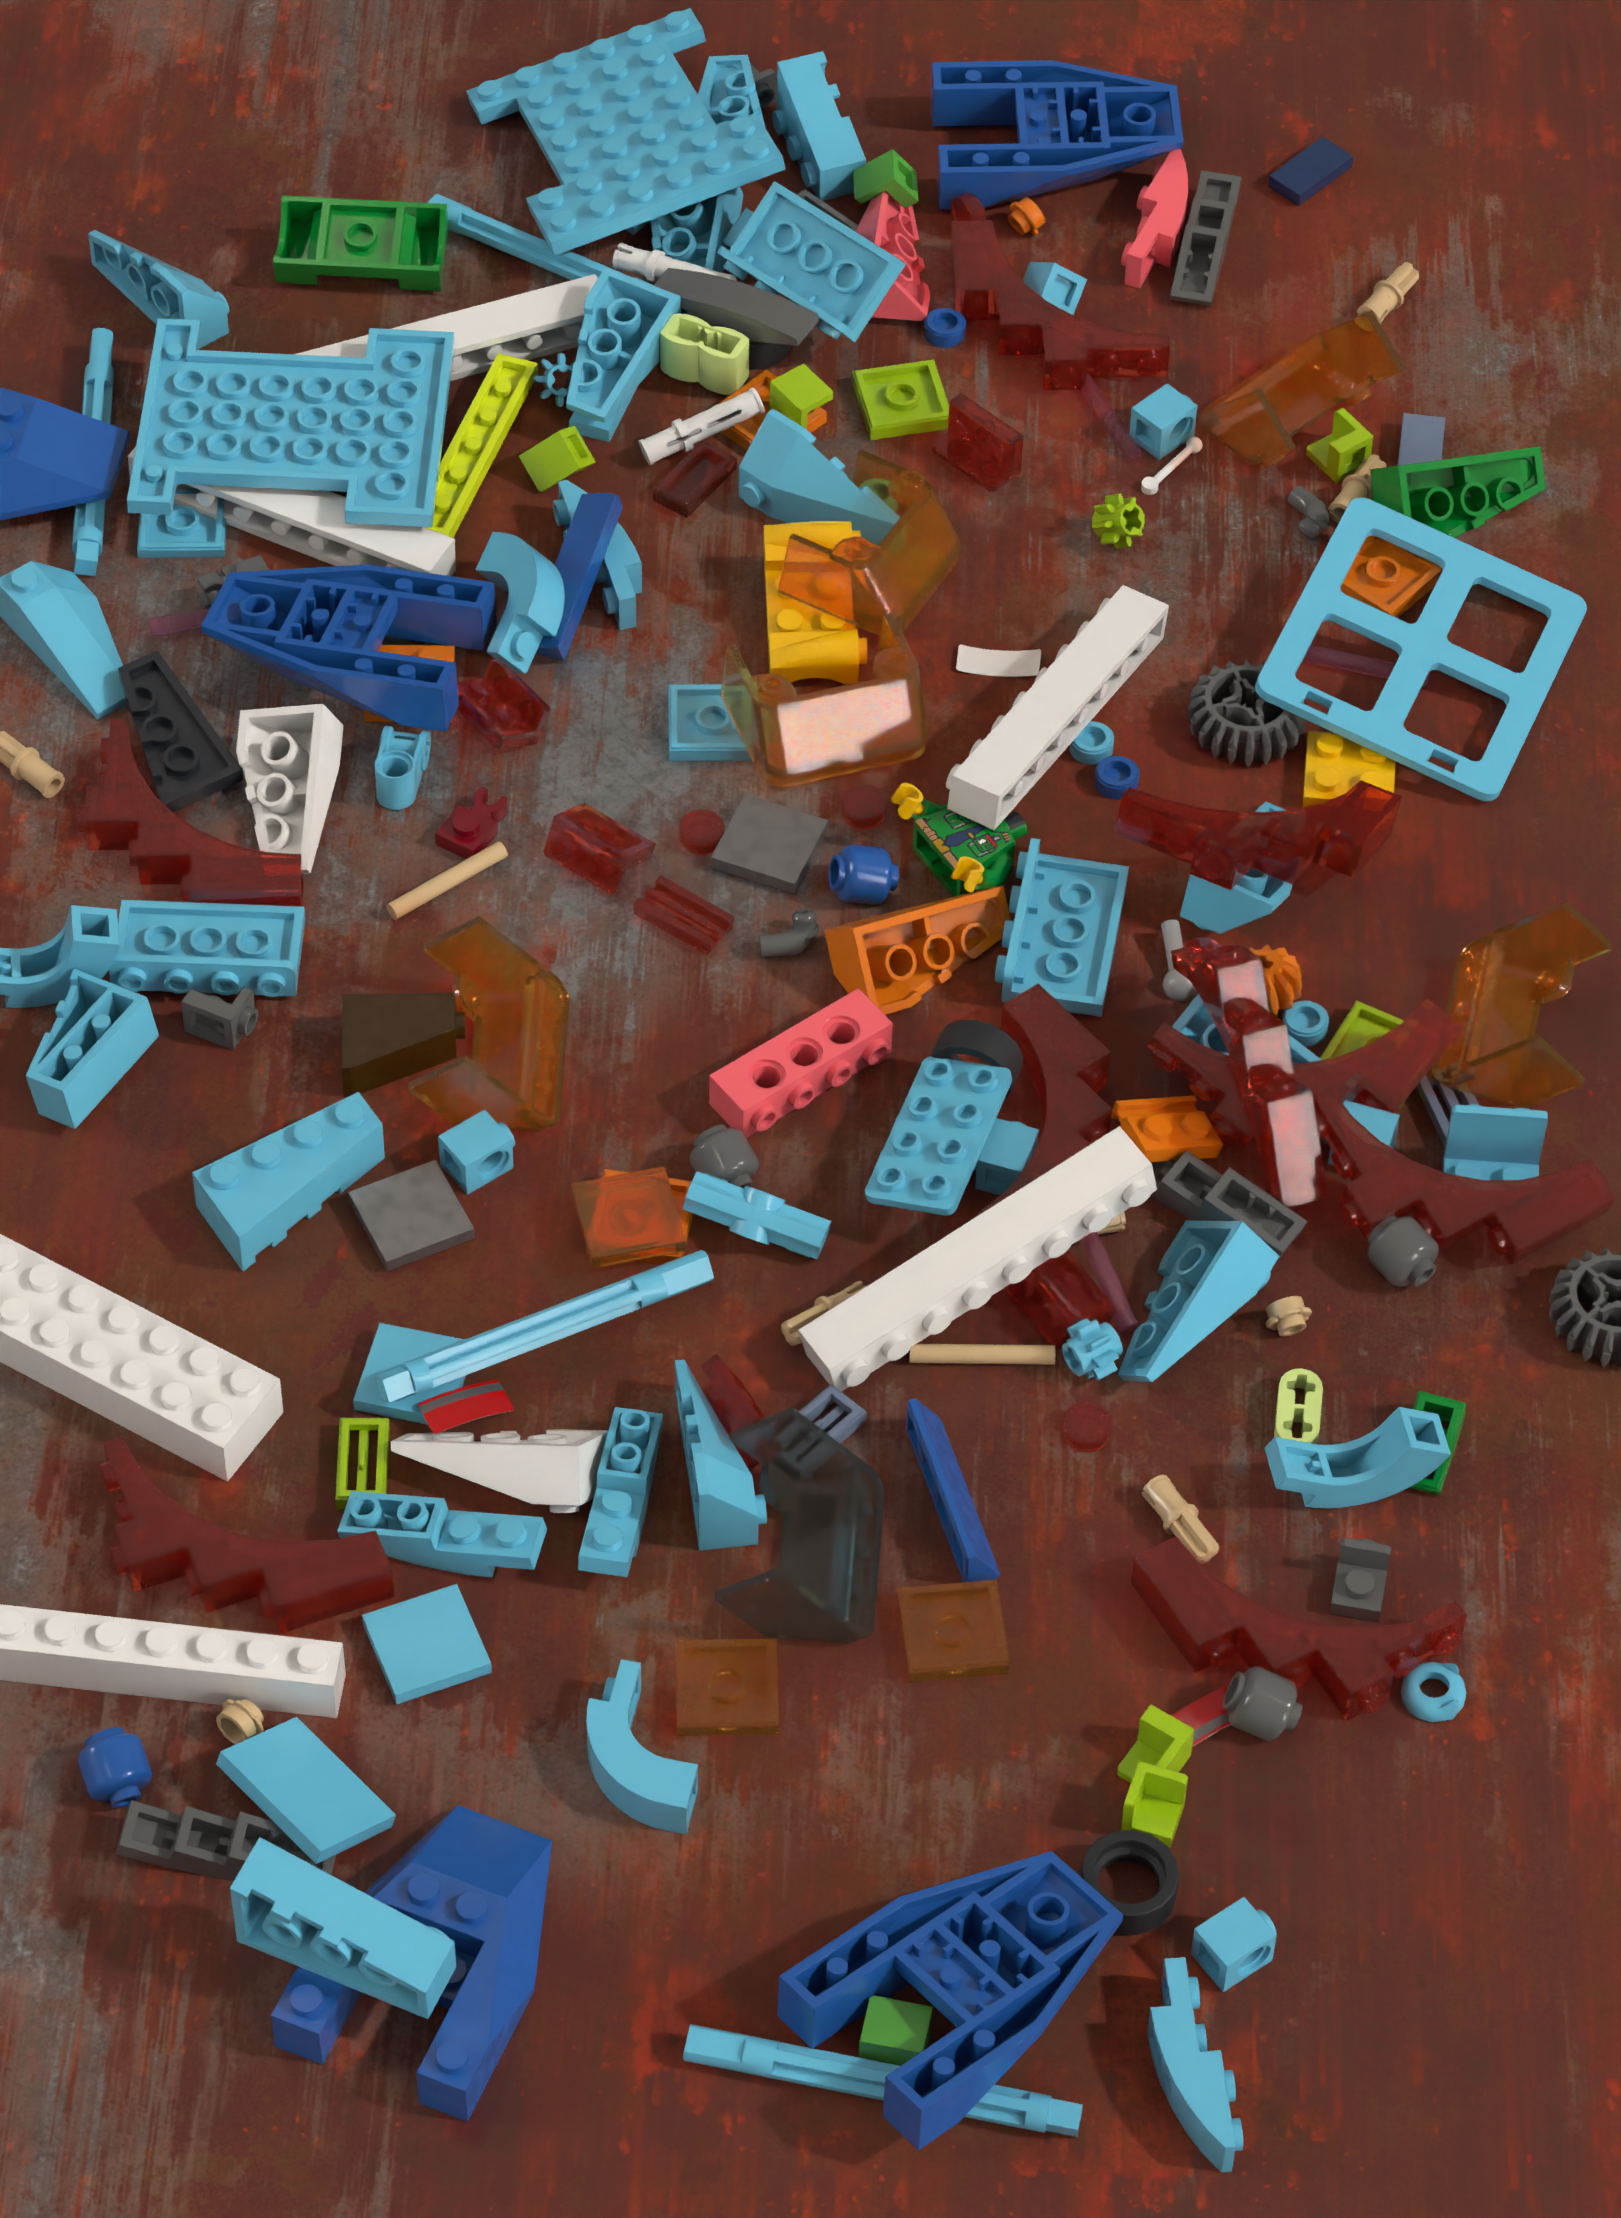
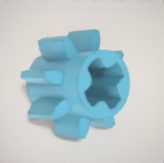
(548, 379)
(1092, 1349)

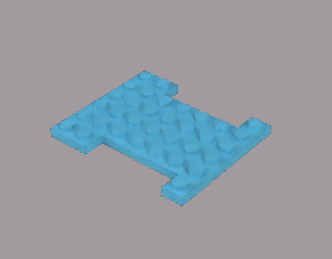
(625, 133)
(297, 422)

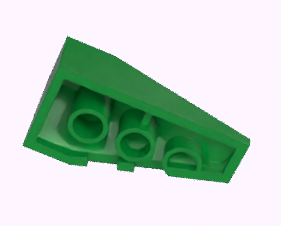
(1460, 491)

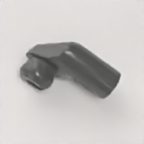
(1315, 512)
(794, 939)

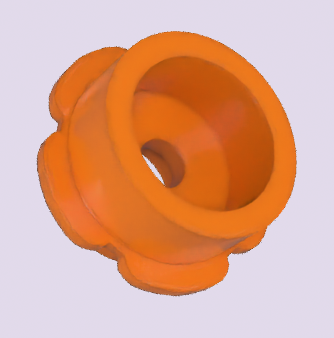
(1026, 216)

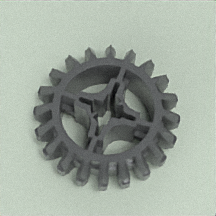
(1236, 721)
(1599, 1285)

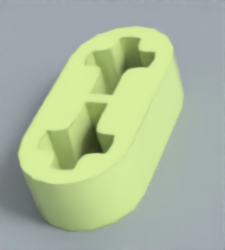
(1289, 1412)

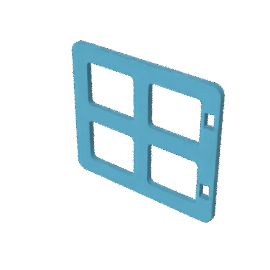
(1422, 648)

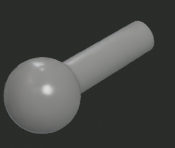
(1175, 984)

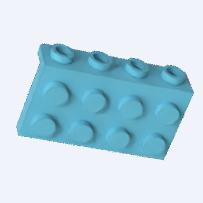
(813, 262)
(1062, 929)
(208, 947)

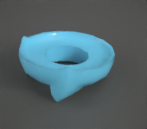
(1431, 1708)

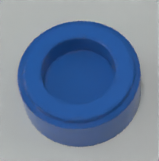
(944, 327)
(1115, 776)

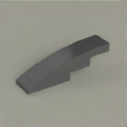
(1206, 238)
(740, 307)
(1207, 1195)
(200, 1840)

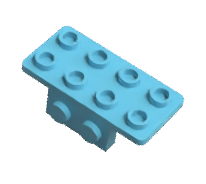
(938, 1136)

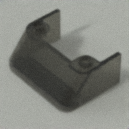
(828, 1535)

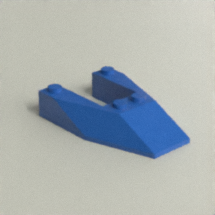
(1068, 119)
(54, 456)
(331, 621)
(488, 1895)
(983, 1950)

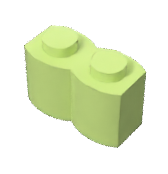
(704, 354)

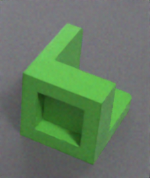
(887, 174)
(895, 2030)

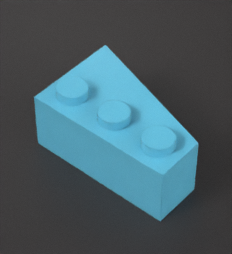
(813, 127)
(90, 1047)

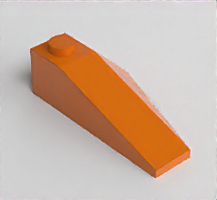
(913, 949)

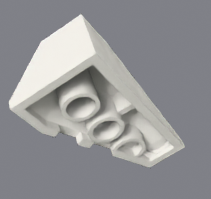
(290, 774)
(543, 1470)

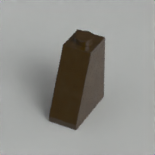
(396, 1036)

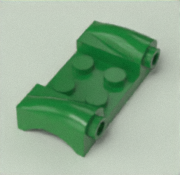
(361, 241)

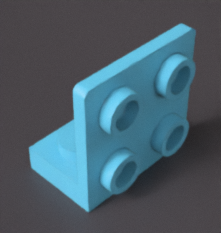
(1494, 1142)

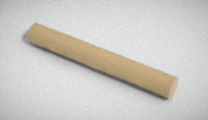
(446, 880)
(982, 1354)

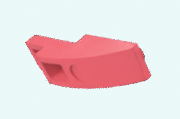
(1161, 222)

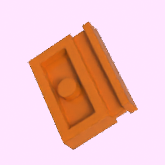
(1167, 1128)

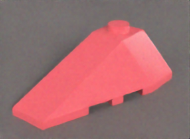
(896, 231)

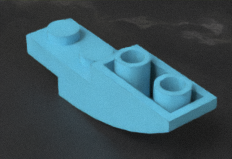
(621, 564)
(621, 1492)
(444, 1539)
(1190, 2074)

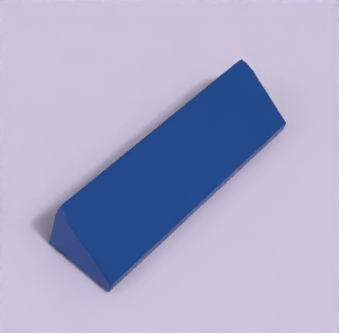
(580, 563)
(950, 1494)

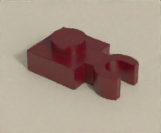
(471, 829)

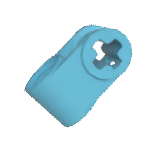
(400, 767)

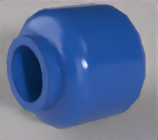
(863, 874)
(114, 1767)

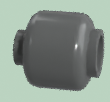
(725, 1155)
(1402, 1251)
(1262, 1703)

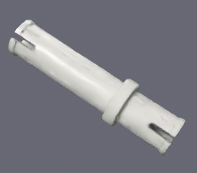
(654, 263)
(701, 426)

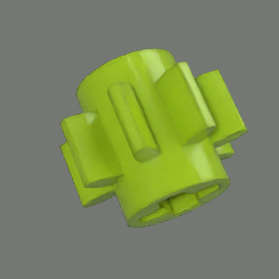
(1118, 520)

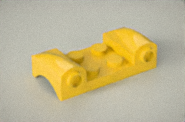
(802, 638)

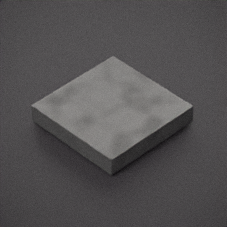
(769, 844)
(411, 1215)

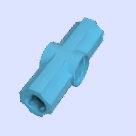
(756, 1215)

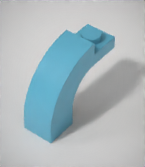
(533, 600)
(42, 972)
(1365, 1469)
(635, 1780)

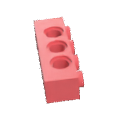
(801, 1063)

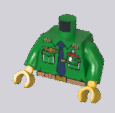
(957, 849)

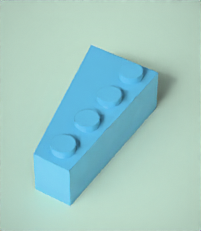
(286, 1176)
(338, 1931)

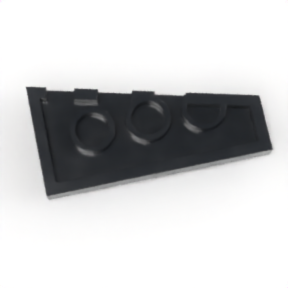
(176, 738)

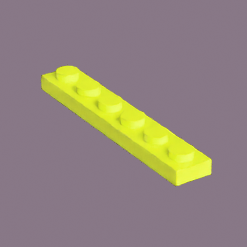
(480, 439)

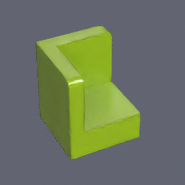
(798, 394)
(1343, 449)
(557, 458)
(1160, 1742)
(1155, 1802)

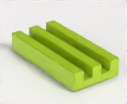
(364, 1426)

